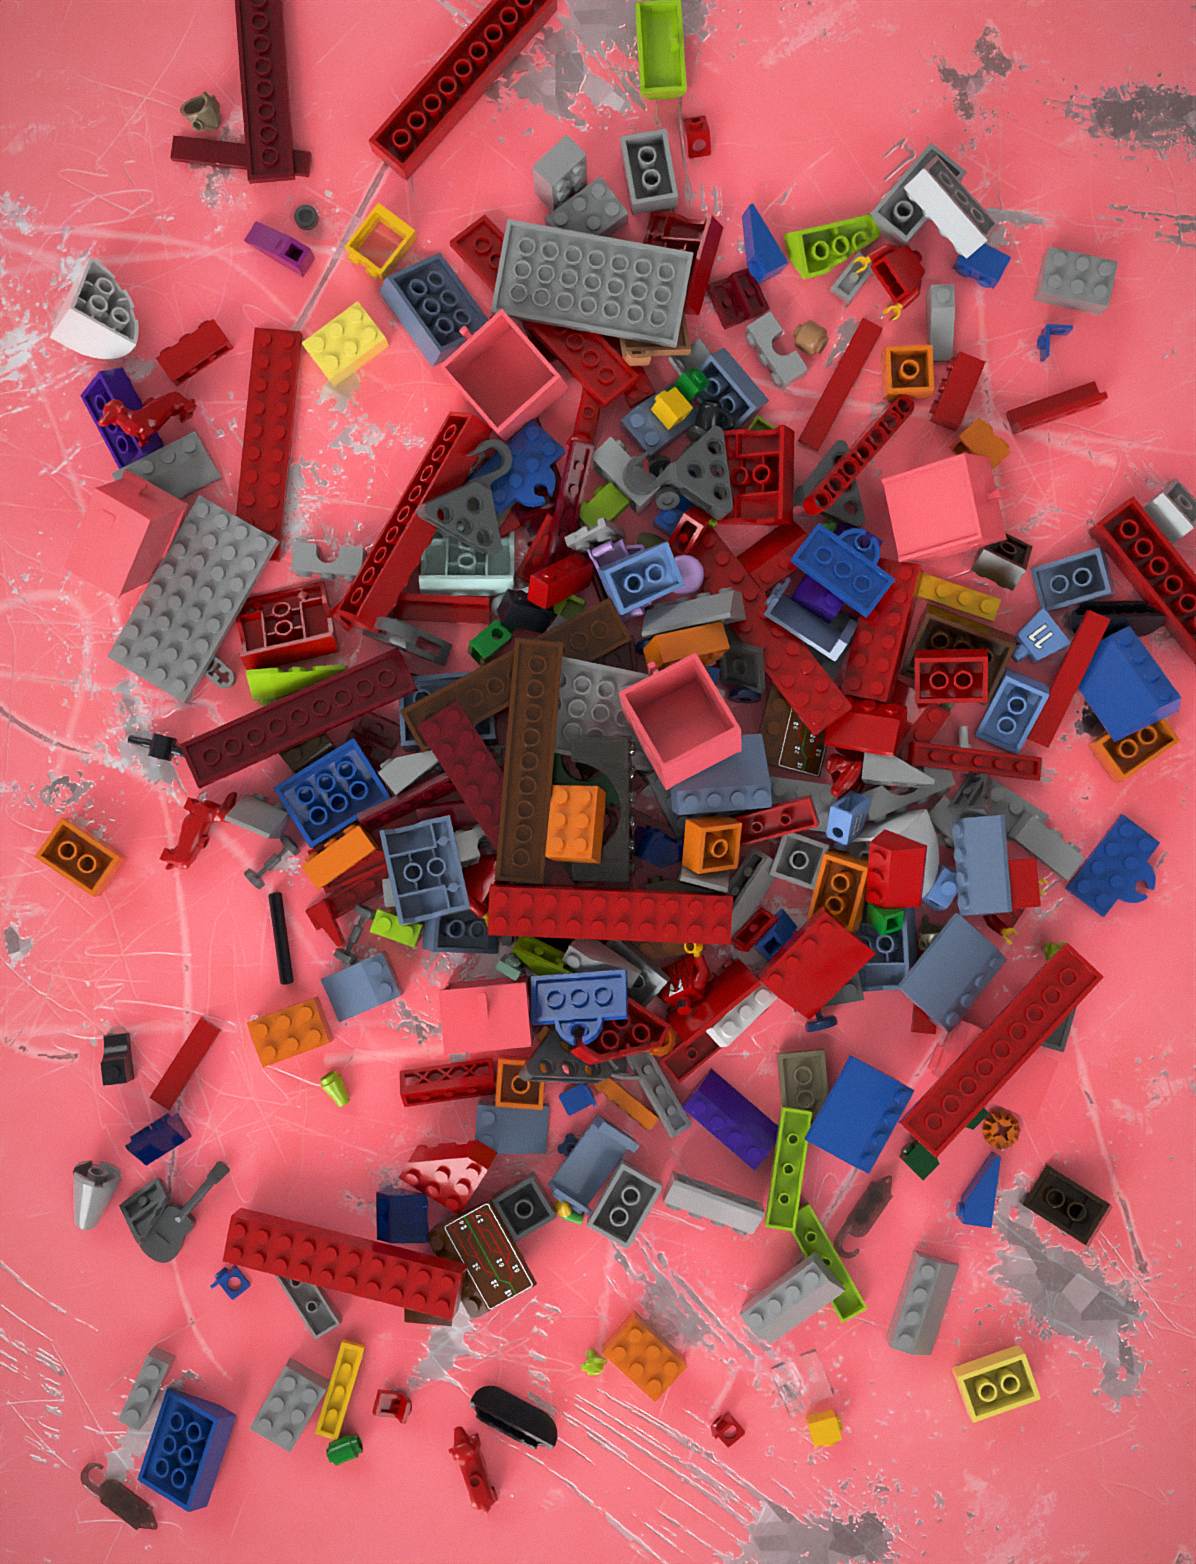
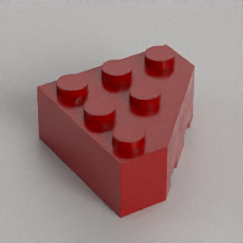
(624, 1037)
(448, 1171)

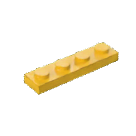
(958, 597)
(340, 1389)

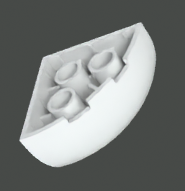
(97, 315)
(910, 824)

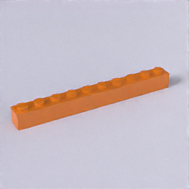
(616, 1092)

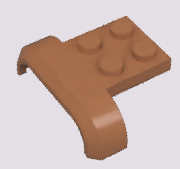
(639, 353)

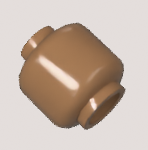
(810, 338)

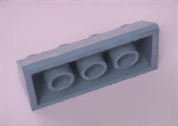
(982, 865)

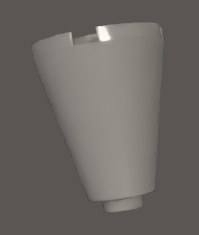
(92, 1191)

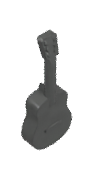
(177, 1221)

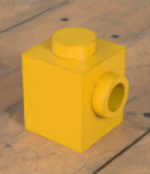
(671, 407)
(825, 1428)

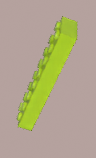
(787, 1168)
(813, 1239)

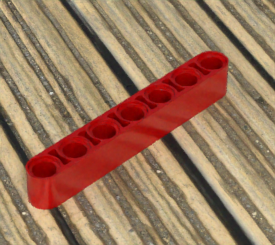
(852, 462)

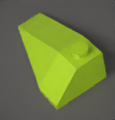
(822, 247)
(274, 683)

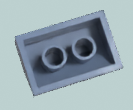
(731, 387)

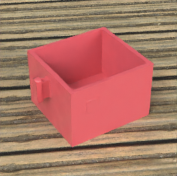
(503, 375)
(945, 508)
(125, 534)
(680, 720)
(486, 1015)
(1022, 1091)

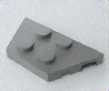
(594, 536)
(1011, 806)

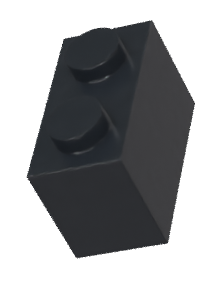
(523, 614)

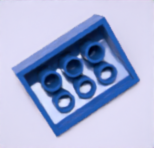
(1127, 686)
(332, 792)
(859, 1114)
(186, 1449)

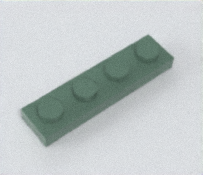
(510, 965)

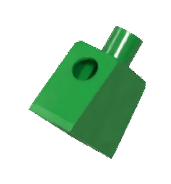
(485, 648)

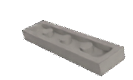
(659, 1093)

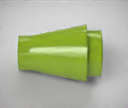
(334, 1086)

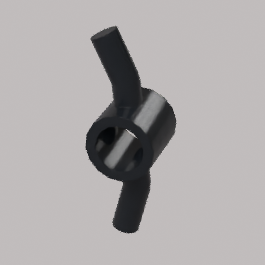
(159, 747)

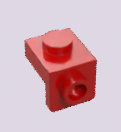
(392, 1405)

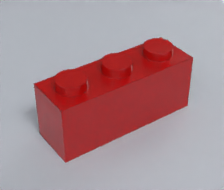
(194, 352)
(956, 391)
(560, 580)

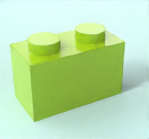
(607, 503)
(387, 925)

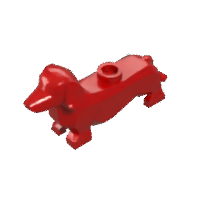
(148, 418)
(586, 419)
(195, 830)
(474, 1470)

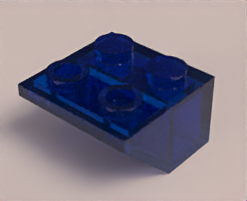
(657, 847)
(163, 1137)
(401, 1216)

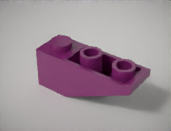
(281, 248)

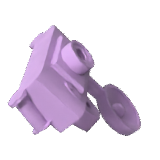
(689, 567)

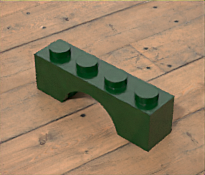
(563, 777)
(921, 1160)

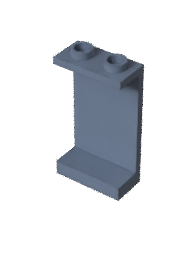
(806, 624)
(590, 1164)

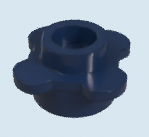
(570, 1140)

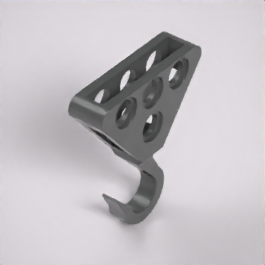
(696, 489)
(837, 510)
(483, 515)
(405, 637)
(553, 1056)

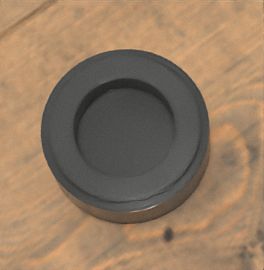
(306, 217)

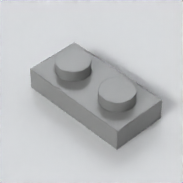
(850, 282)

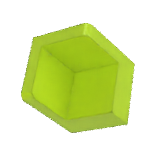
(570, 607)

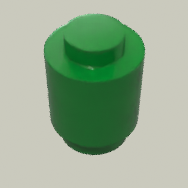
(344, 1449)

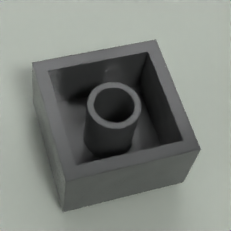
(524, 1206)

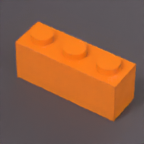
(339, 856)

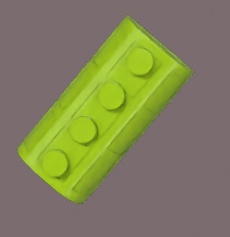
(660, 49)

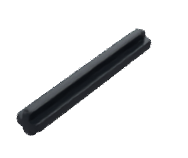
(280, 938)

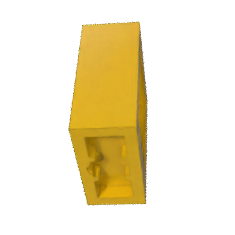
(382, 215)

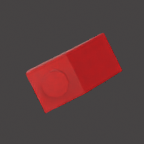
(689, 531)

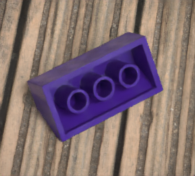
(117, 385)
(815, 596)
(731, 1119)

